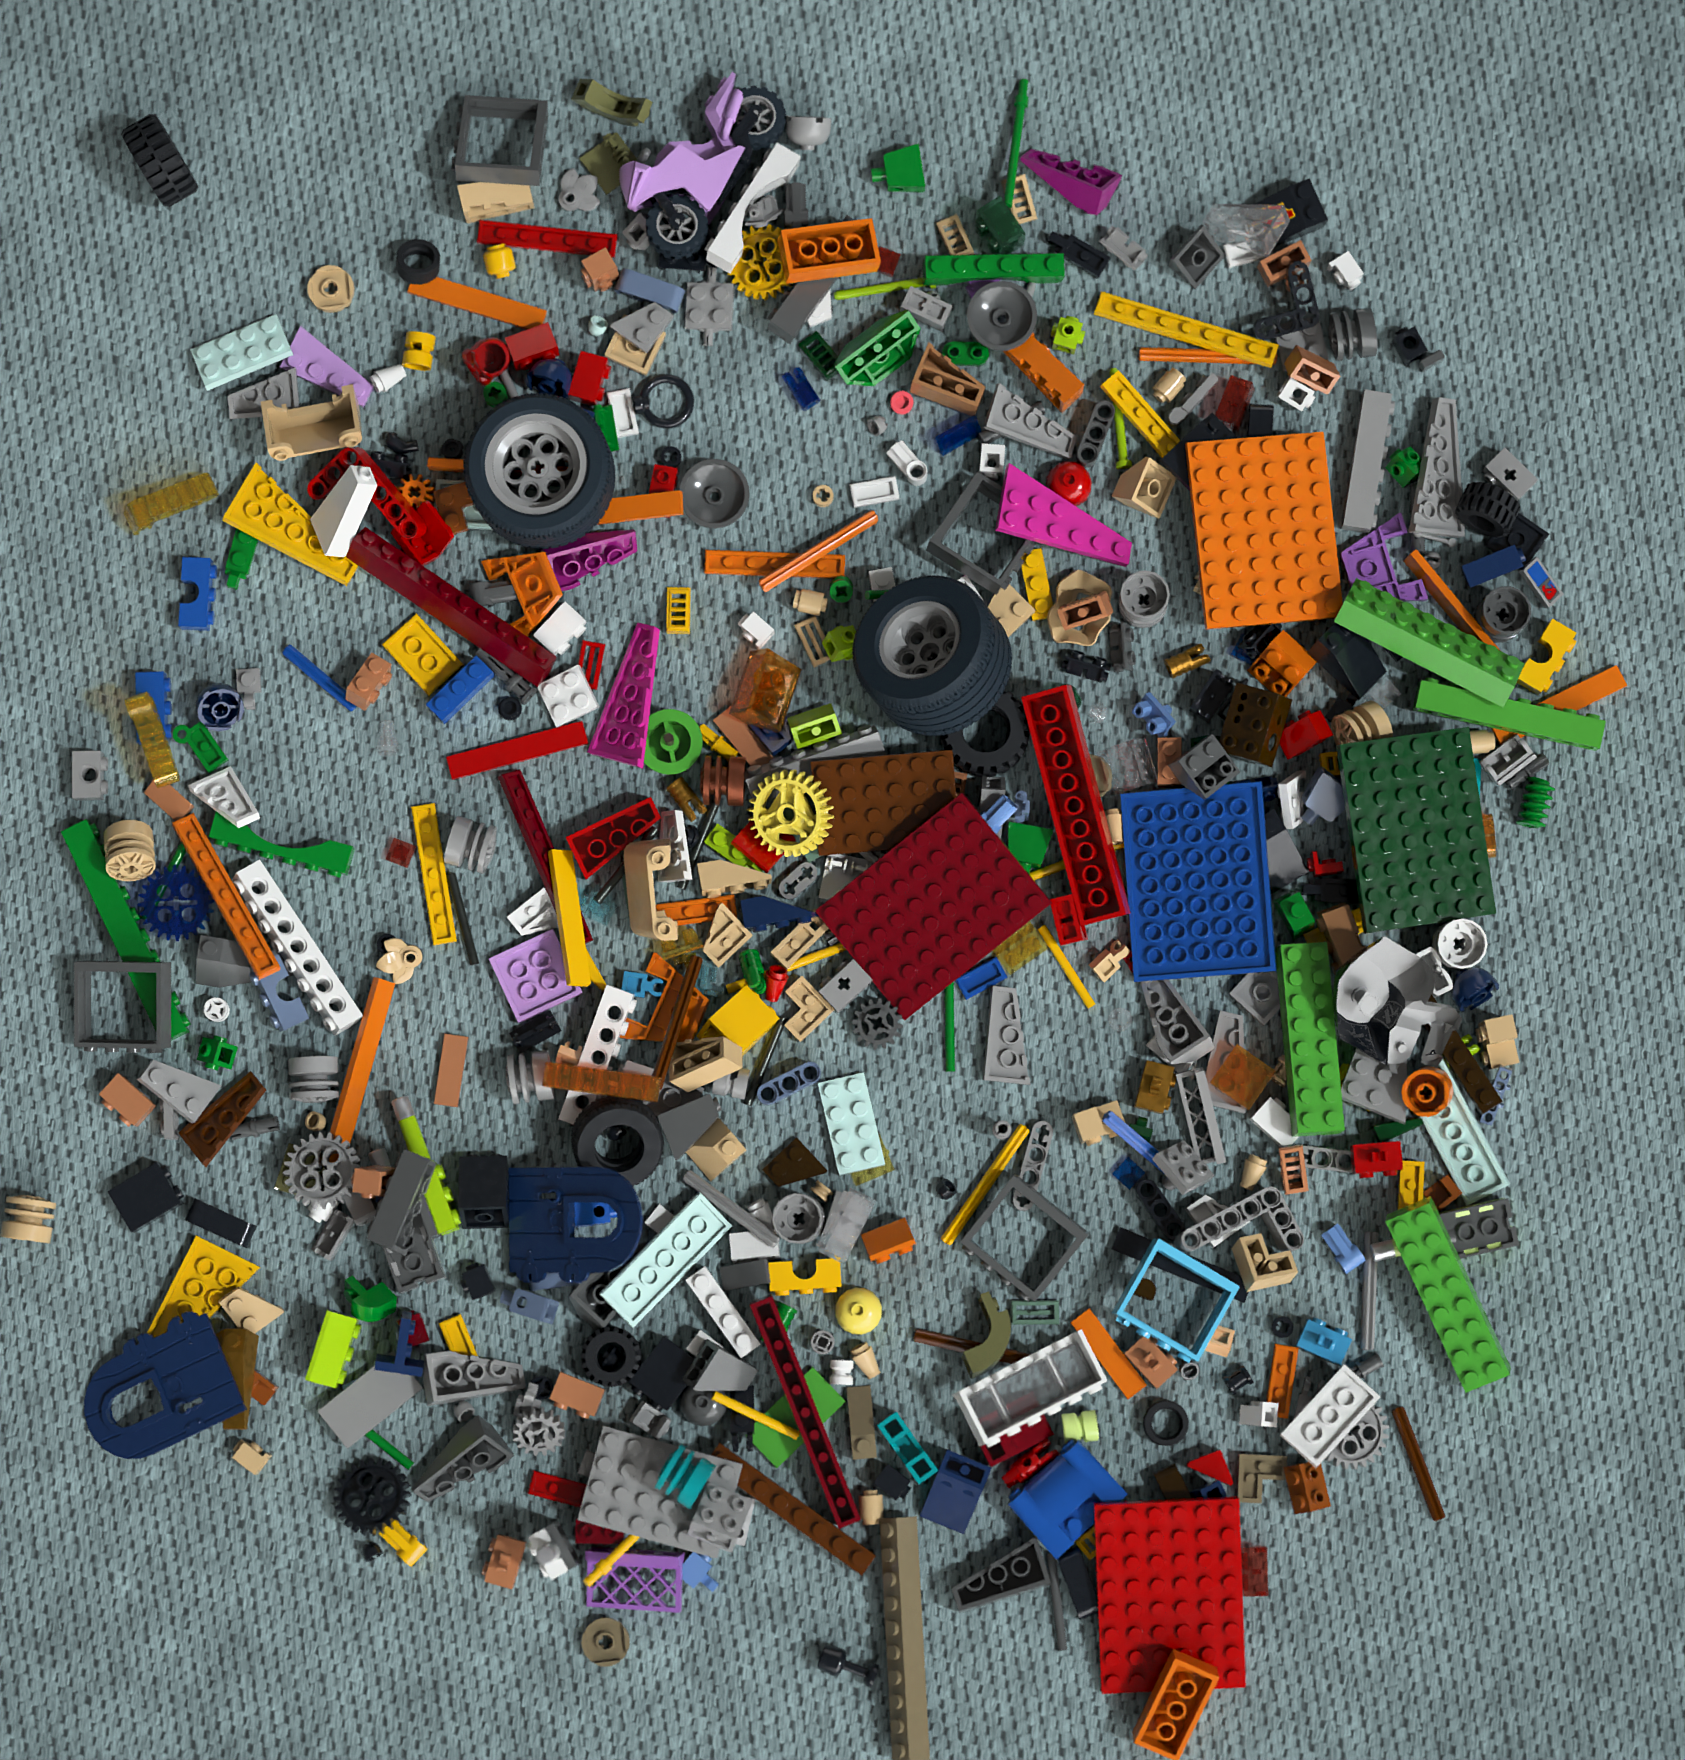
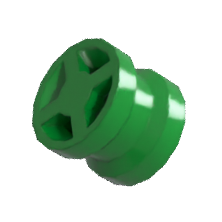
(496, 398)
(841, 584)

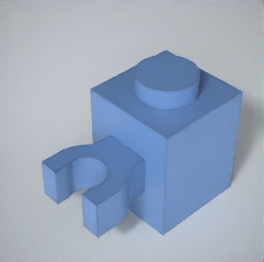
(695, 1571)

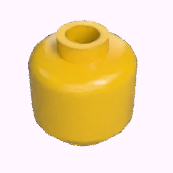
(499, 261)

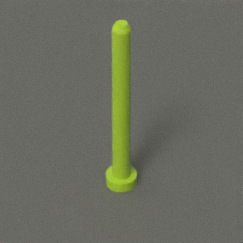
(879, 288)
(1123, 462)

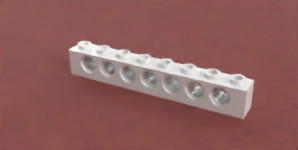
(257, 876)

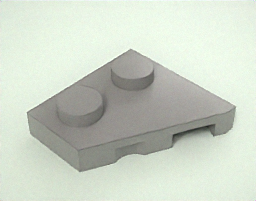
(643, 326)

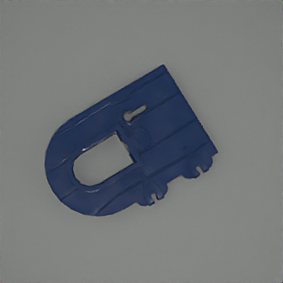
(544, 1229)
(183, 1367)

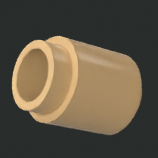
(1168, 385)
(810, 602)
(1482, 741)
(871, 1507)

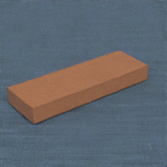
(742, 739)
(451, 1070)

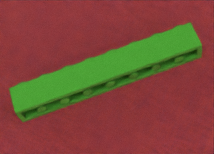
(1514, 717)

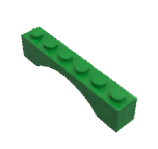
(1019, 267)
(328, 856)

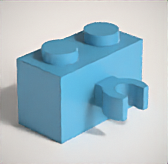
(1323, 1341)

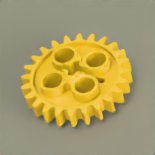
(745, 269)

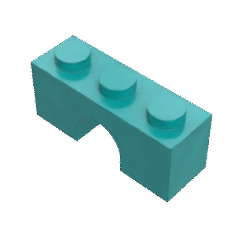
(907, 1447)

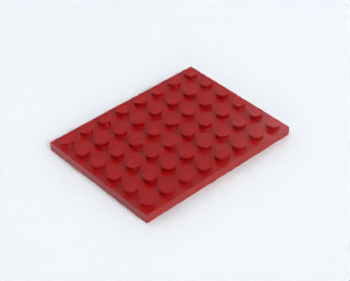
(1168, 1584)

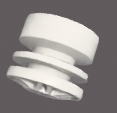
(1473, 943)

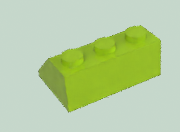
(333, 1349)

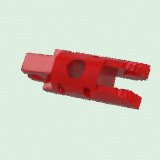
(1018, 1470)

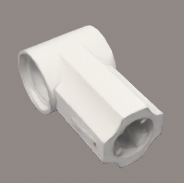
(906, 462)

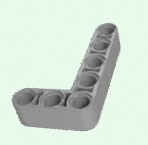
(1239, 1217)

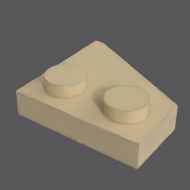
(724, 936)

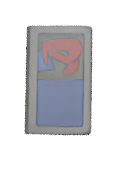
(1540, 582)

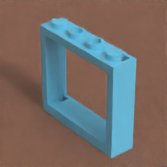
(1229, 1292)

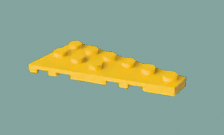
(282, 523)
(200, 1282)

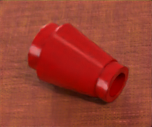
(775, 982)

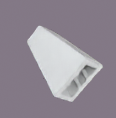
(343, 510)

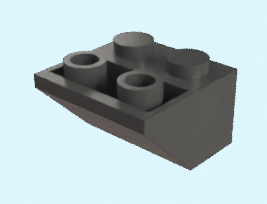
(1204, 767)

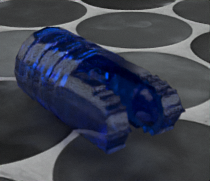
(803, 392)

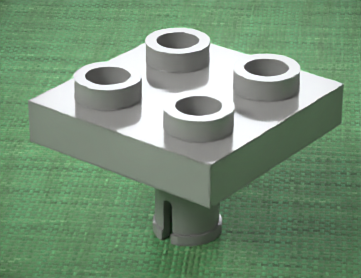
(1182, 1168)

